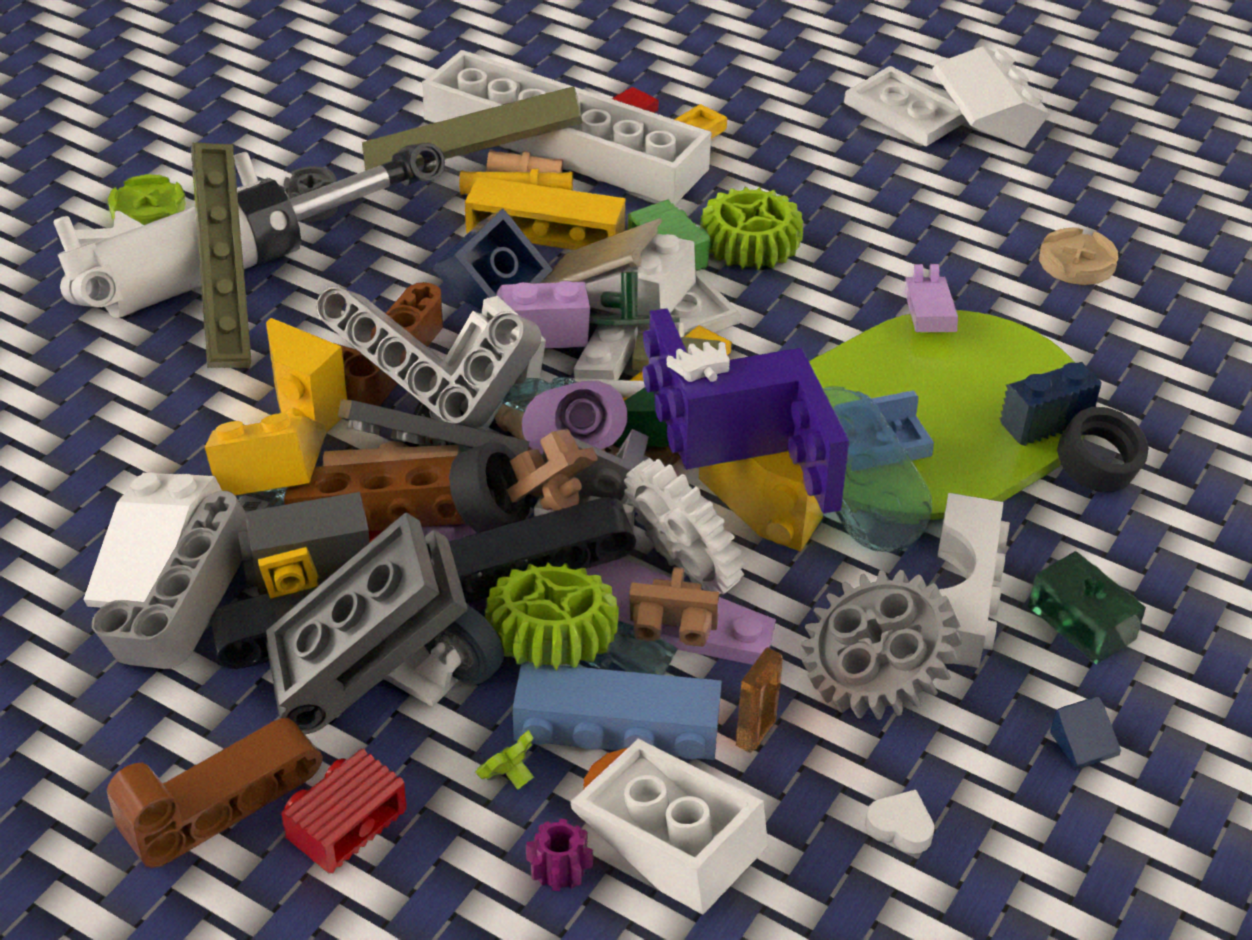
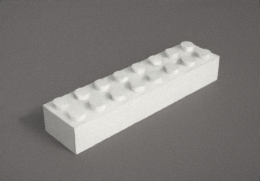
(612, 145)

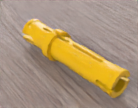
(559, 180)

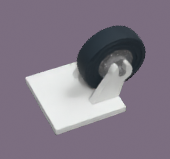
(462, 651)

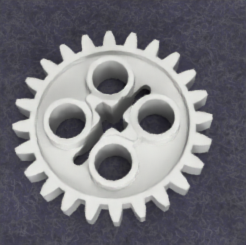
(684, 526)

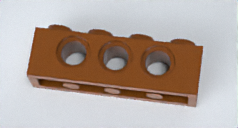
(388, 490)

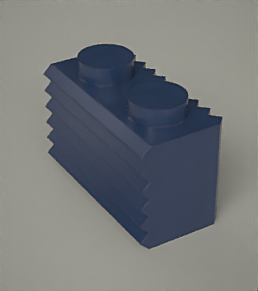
(1048, 402)

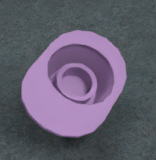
(587, 408)

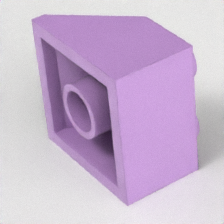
(556, 308)

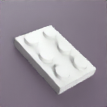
(906, 105)

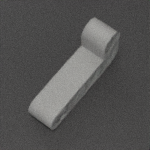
(185, 594)

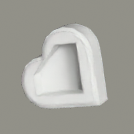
(901, 821)

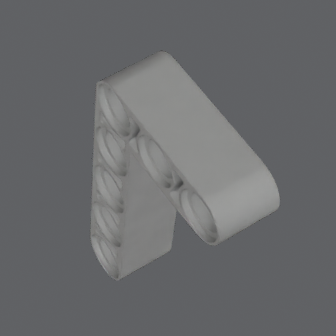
(422, 363)

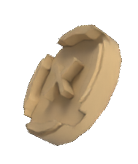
(1078, 256)

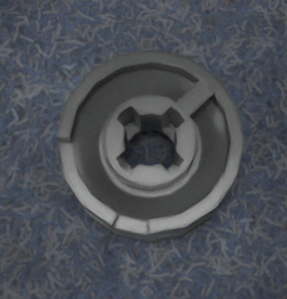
(307, 180)

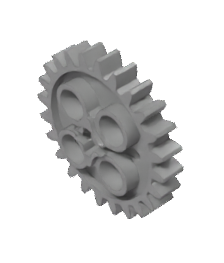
(881, 644)

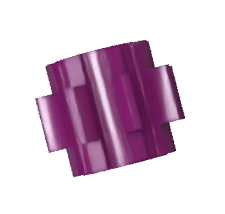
(559, 854)

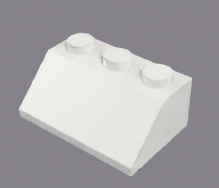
(993, 94)

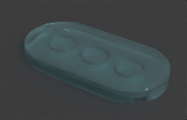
(883, 492)

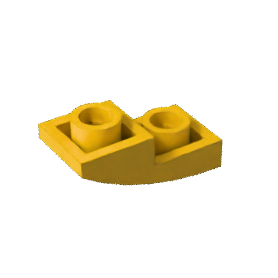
(288, 572)

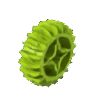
(752, 227)
(553, 615)

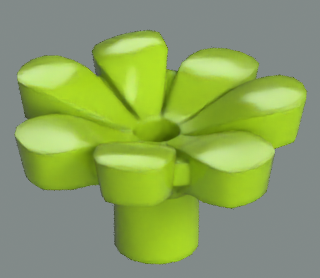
(509, 762)

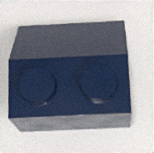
(491, 257)

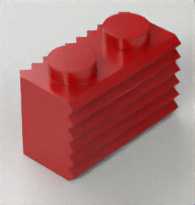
(344, 810)

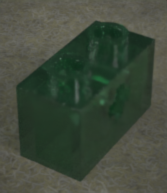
(1086, 607)

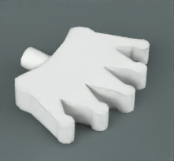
(700, 363)

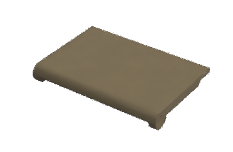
(604, 255)

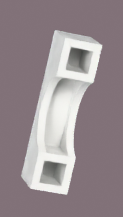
(970, 542)

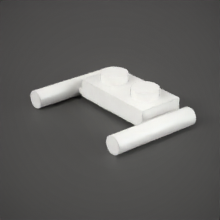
(608, 355)

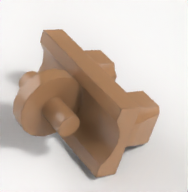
(552, 478)
(673, 604)

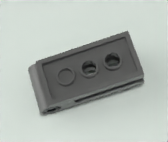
(363, 623)

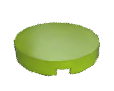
(147, 198)

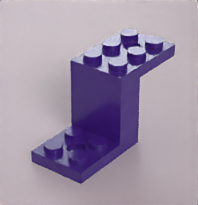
(751, 411)

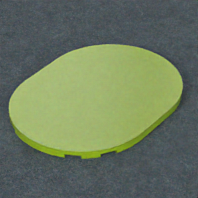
(959, 395)

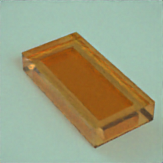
(759, 700)

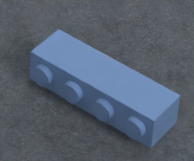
(617, 708)

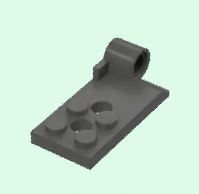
(415, 428)

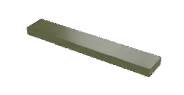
(482, 128)
(220, 256)

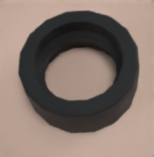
(1117, 430)
(472, 493)

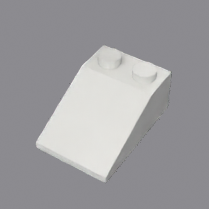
(662, 277)
(144, 534)
(675, 823)

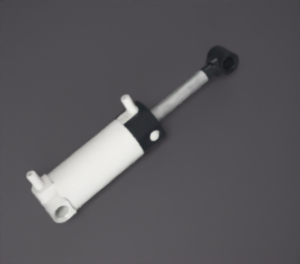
(164, 255)

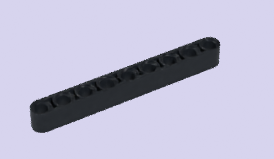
(574, 535)

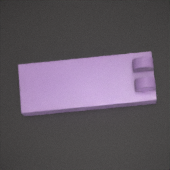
(930, 301)

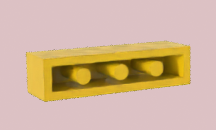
(547, 213)

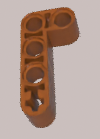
(418, 313)
(211, 796)

